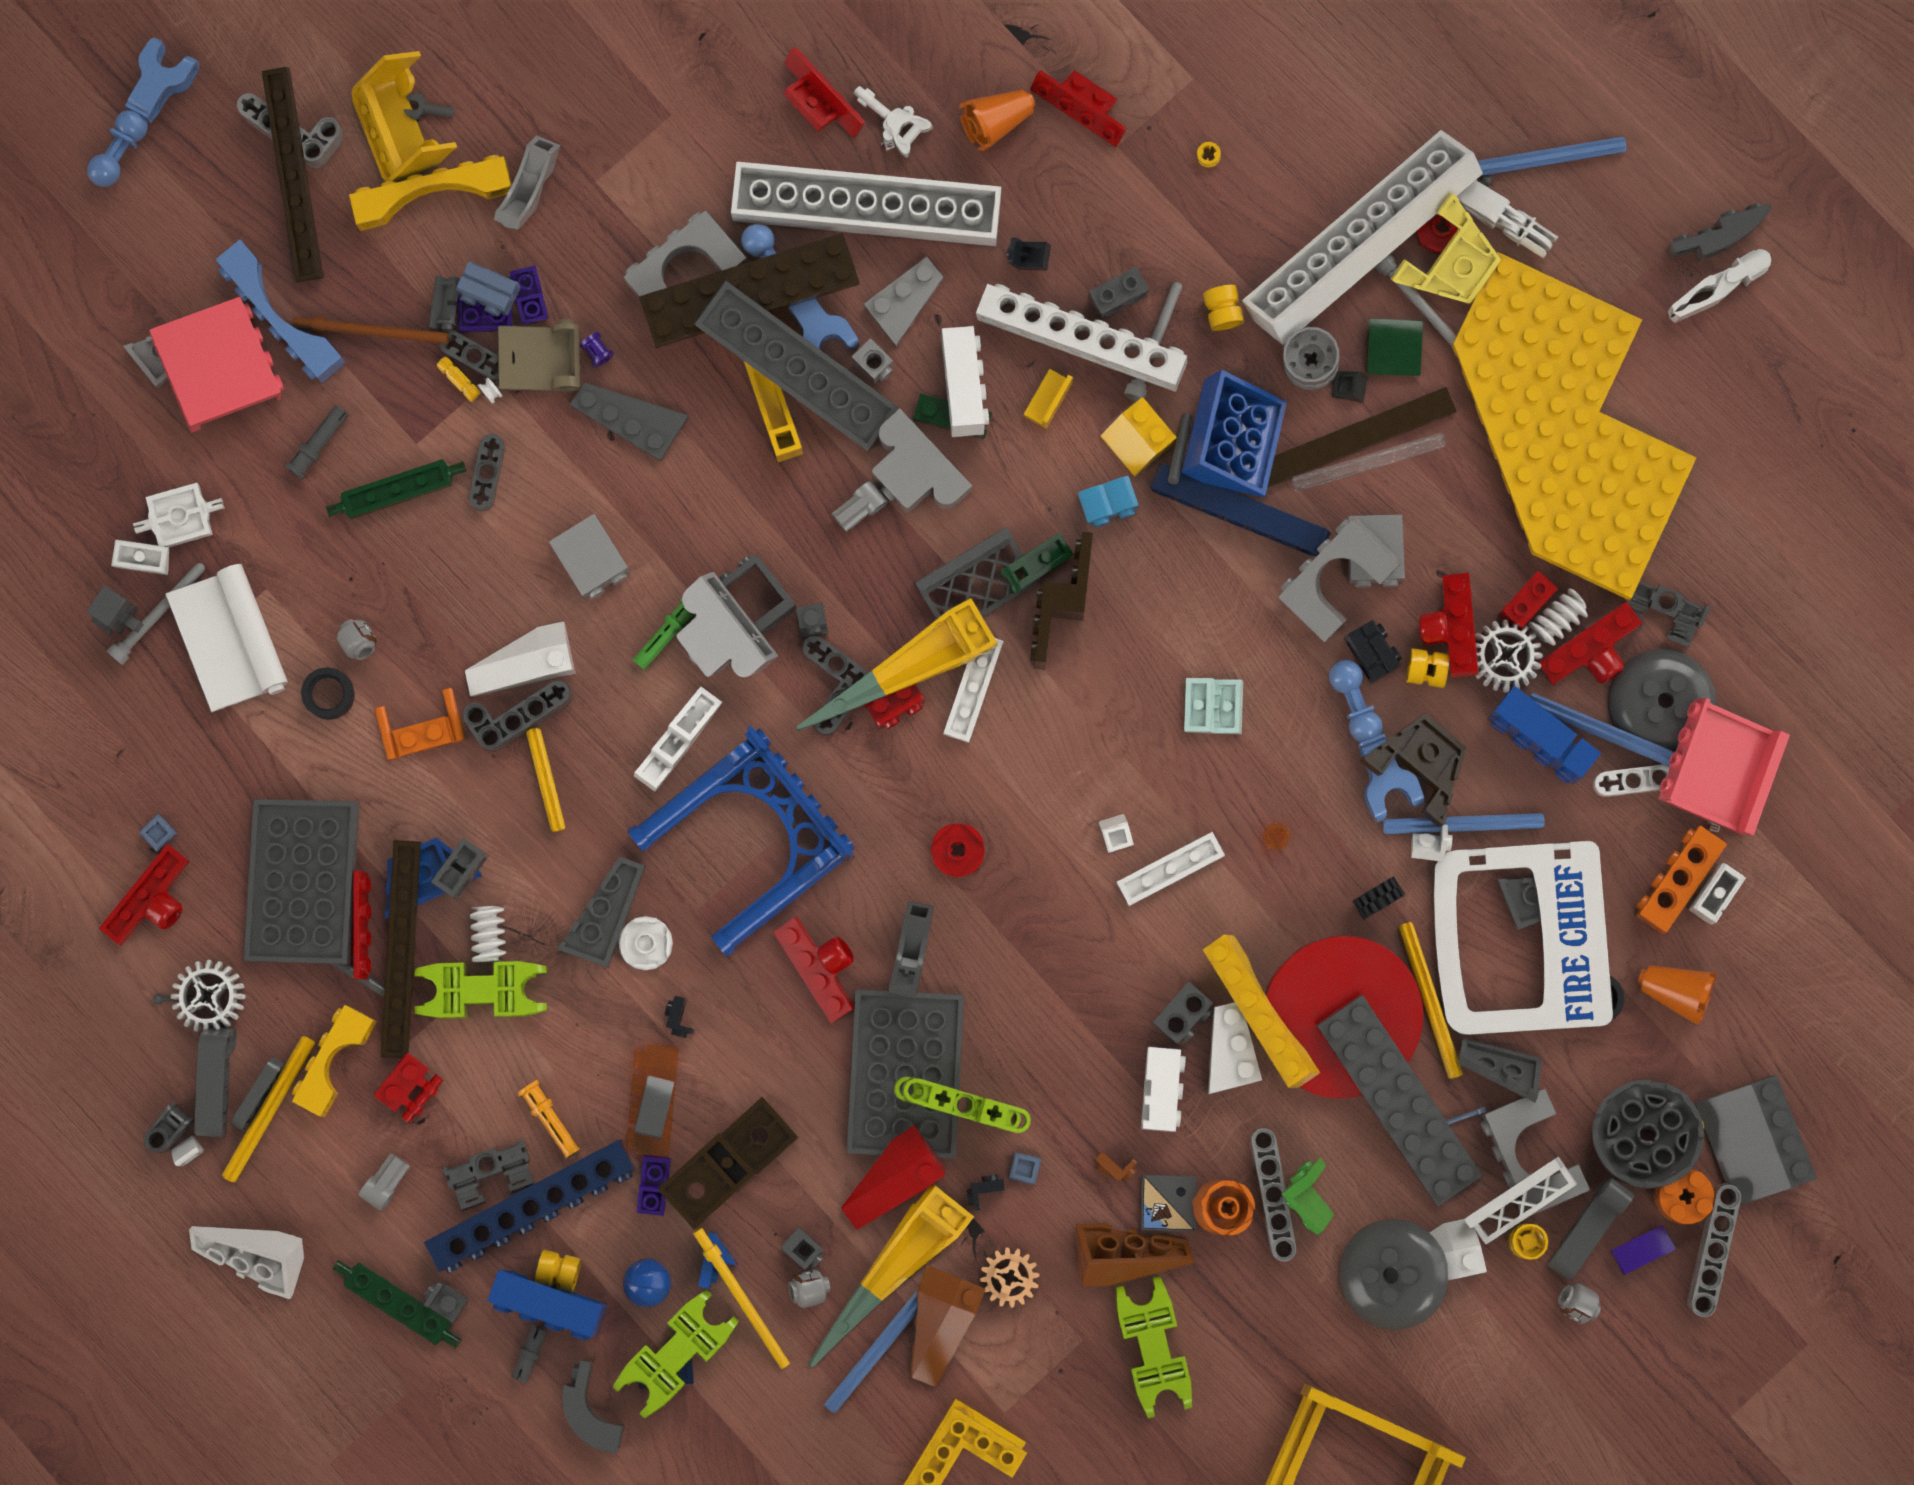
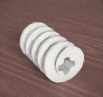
(1559, 617)
(487, 934)

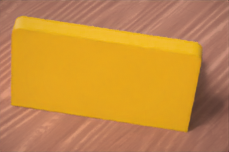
(1048, 398)

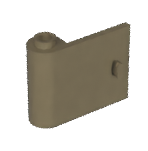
(542, 357)

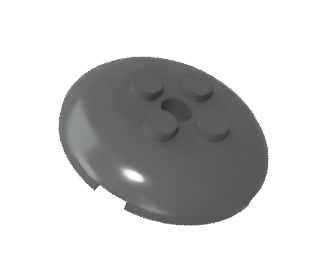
(1637, 688)
(1649, 1107)
(1420, 1270)

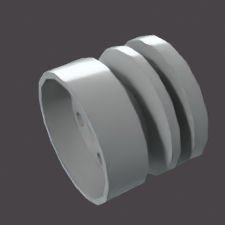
(1311, 343)

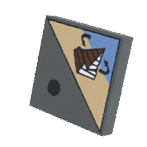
(1168, 1203)

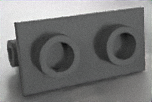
(443, 304)

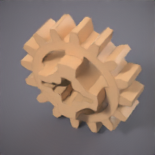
(1005, 1291)

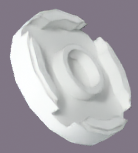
(645, 943)

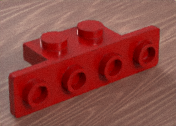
(817, 98)
(1082, 102)
(360, 934)

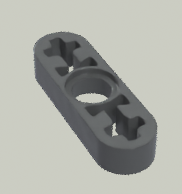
(454, 352)
(498, 454)
(257, 1094)

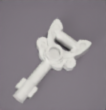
(895, 121)

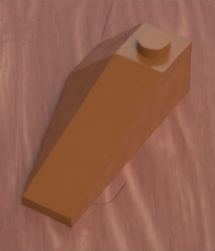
(1119, 1256)
(943, 1316)

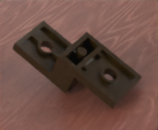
(1061, 600)
(728, 1163)

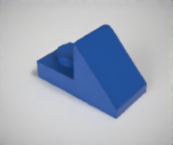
(709, 1273)

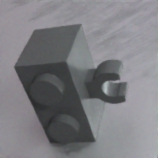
(113, 612)

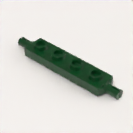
(396, 489)
(397, 1304)

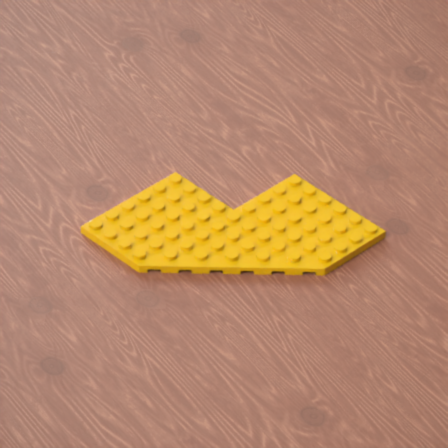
(1578, 479)

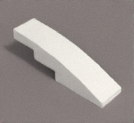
(677, 739)

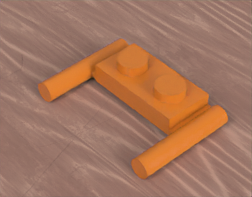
(421, 735)

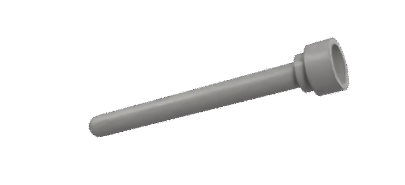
(1388, 267)
(1137, 387)
(122, 650)

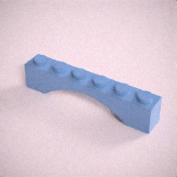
(246, 271)

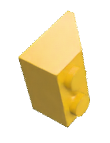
(1138, 437)

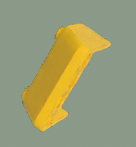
(390, 132)

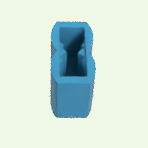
(1108, 501)

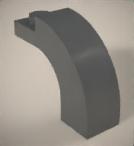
(911, 949)
(581, 1418)

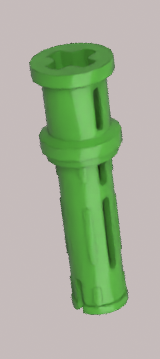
(674, 624)

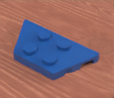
(433, 856)

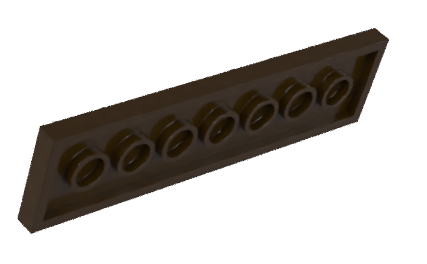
(769, 281)

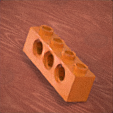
(1709, 848)

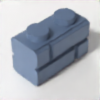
(487, 289)

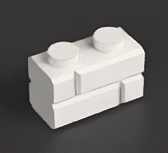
(1717, 893)

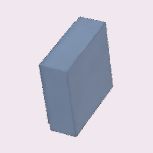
(158, 832)
(1024, 1168)

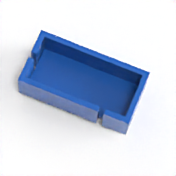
(1543, 735)
(548, 1304)

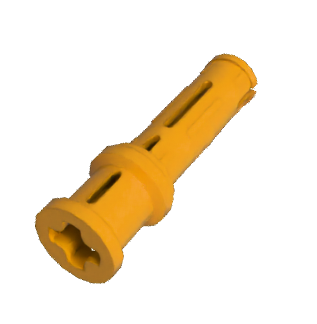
(542, 1108)

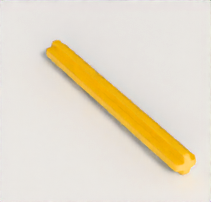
(1430, 1000)
(268, 1109)

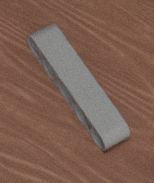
(1265, 1182)
(1717, 1263)

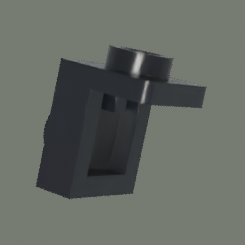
(1028, 255)
(675, 1011)
(988, 1184)

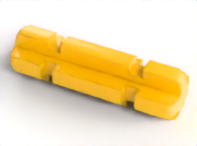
(464, 385)

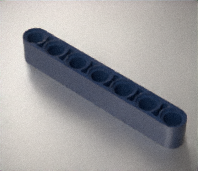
(1241, 511)

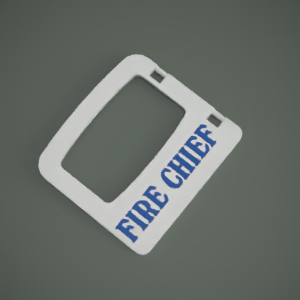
(1572, 931)

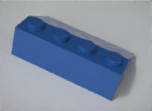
(1234, 435)

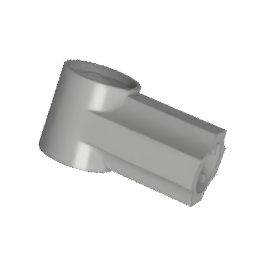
(865, 502)
(381, 1187)

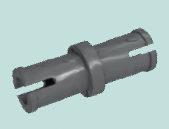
(529, 1354)

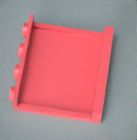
(216, 362)
(1723, 767)

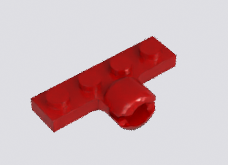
(1454, 625)
(1593, 648)
(148, 898)
(819, 966)

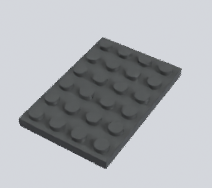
(301, 881)
(899, 1039)

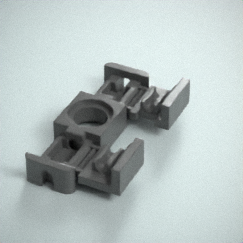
(1687, 611)
(508, 1158)

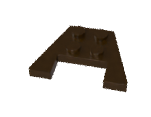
(1429, 754)

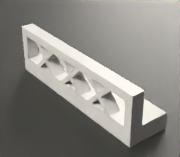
(1511, 1194)

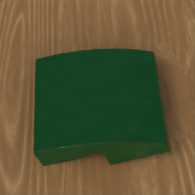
(1394, 347)

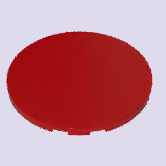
(1327, 977)

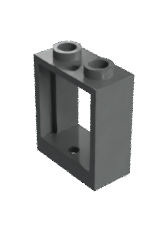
(780, 611)

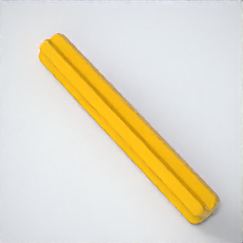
(545, 779)

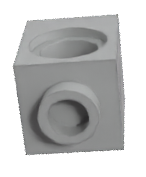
(872, 350)

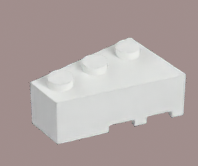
(1232, 1051)
(1162, 1089)

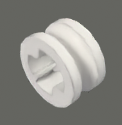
(490, 390)

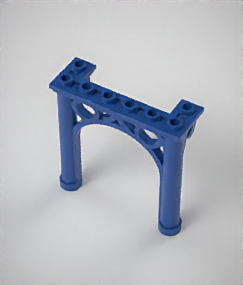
(712, 784)

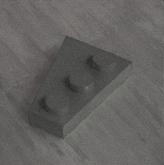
(1521, 901)
(1503, 1066)

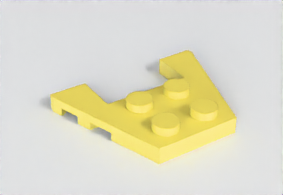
(1461, 265)

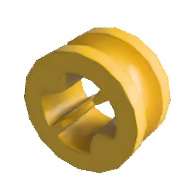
(1217, 155)

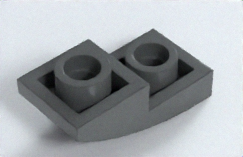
(654, 1107)

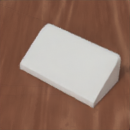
(141, 557)

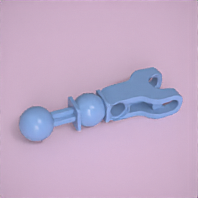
(142, 108)
(815, 323)
(1367, 729)

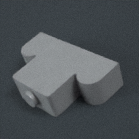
(916, 467)
(722, 631)

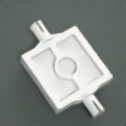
(179, 515)

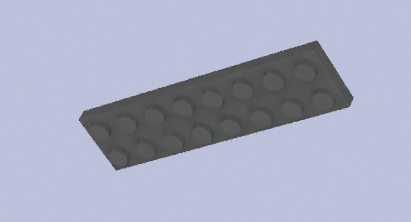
(795, 365)
(1399, 1100)

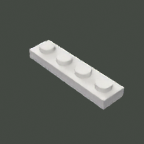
(971, 695)
(1170, 869)

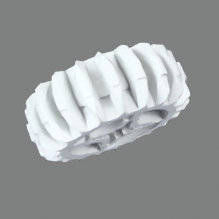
(1513, 665)
(197, 1004)

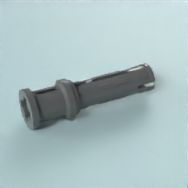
(309, 452)

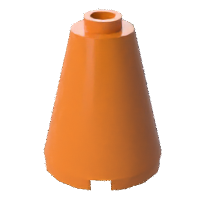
(994, 116)
(1679, 990)

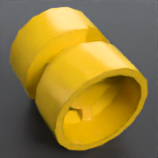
(1224, 312)
(1418, 667)
(1527, 1241)
(558, 1271)

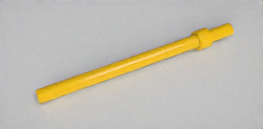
(712, 1254)

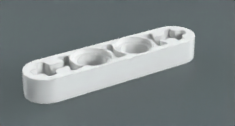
(1644, 774)

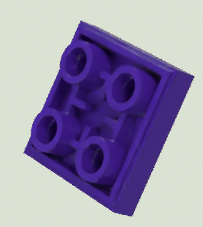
(478, 320)

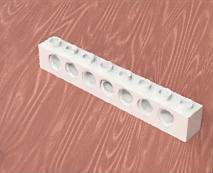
(1166, 376)

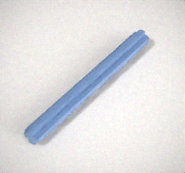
(1552, 156)
(1605, 730)
(1465, 823)
(873, 1354)

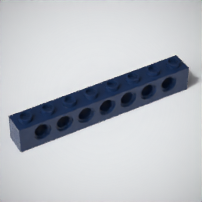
(441, 1245)

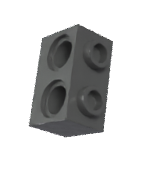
(1118, 293)
(460, 868)
(1178, 1009)

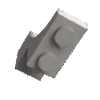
(526, 189)

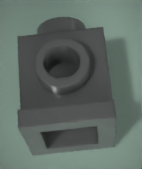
(812, 620)
(793, 1245)

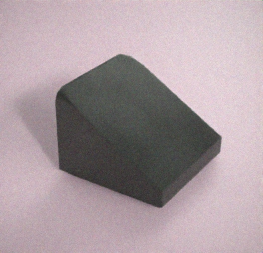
(1349, 386)

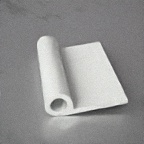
(227, 639)

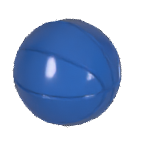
(646, 1283)

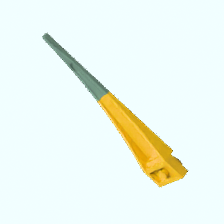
(944, 645)
(918, 1238)

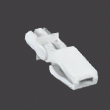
(1496, 212)
(1743, 270)

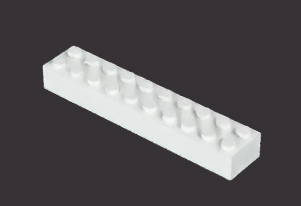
(866, 203)
(1362, 237)

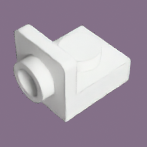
(1431, 846)

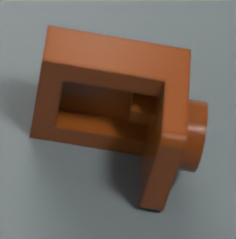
(1108, 1167)

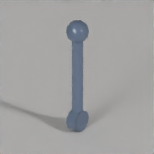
(1466, 1115)

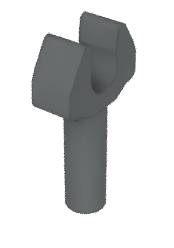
(425, 108)

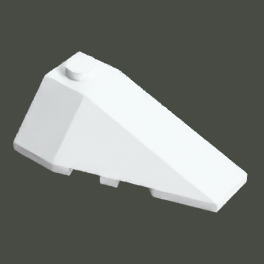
(528, 660)
(1460, 1249)
(263, 1255)

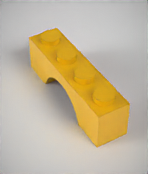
(316, 1089)

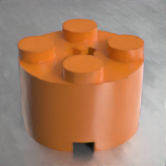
(1696, 1206)
(1237, 1213)

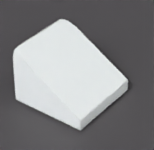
(1116, 833)
(186, 1151)

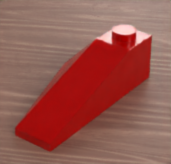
(897, 1175)

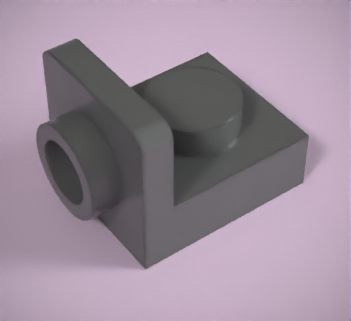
(445, 1300)

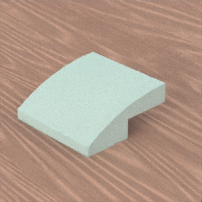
(1213, 706)

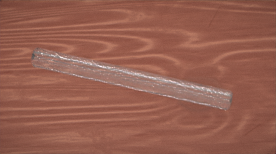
(1369, 461)

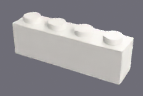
(963, 381)

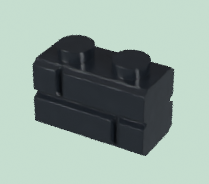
(1373, 651)

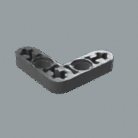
(844, 683)

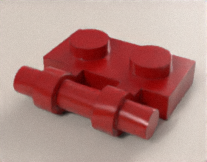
(402, 1081)

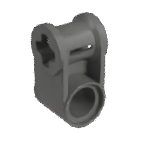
(169, 1127)

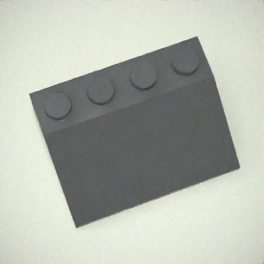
(1756, 1139)

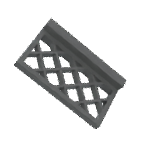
(965, 561)

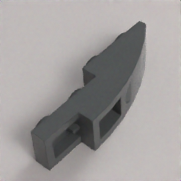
(1729, 231)

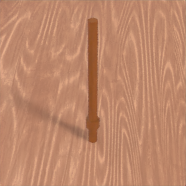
(320, 325)

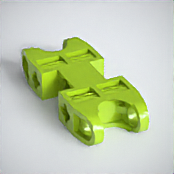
(458, 990)
(976, 1110)
(1154, 1347)
(675, 1354)

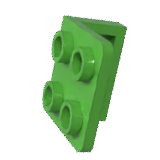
(1305, 1200)

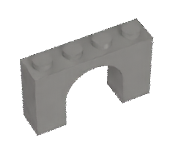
(699, 236)
(1304, 592)
(1504, 1128)

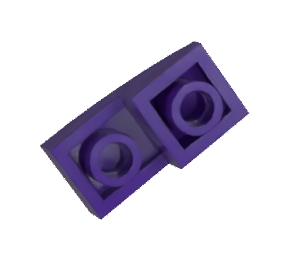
(530, 297)
(654, 1173)
(1643, 1249)

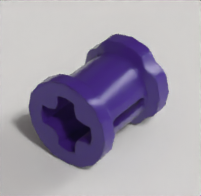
(596, 349)

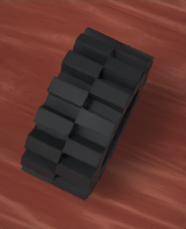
(1378, 898)

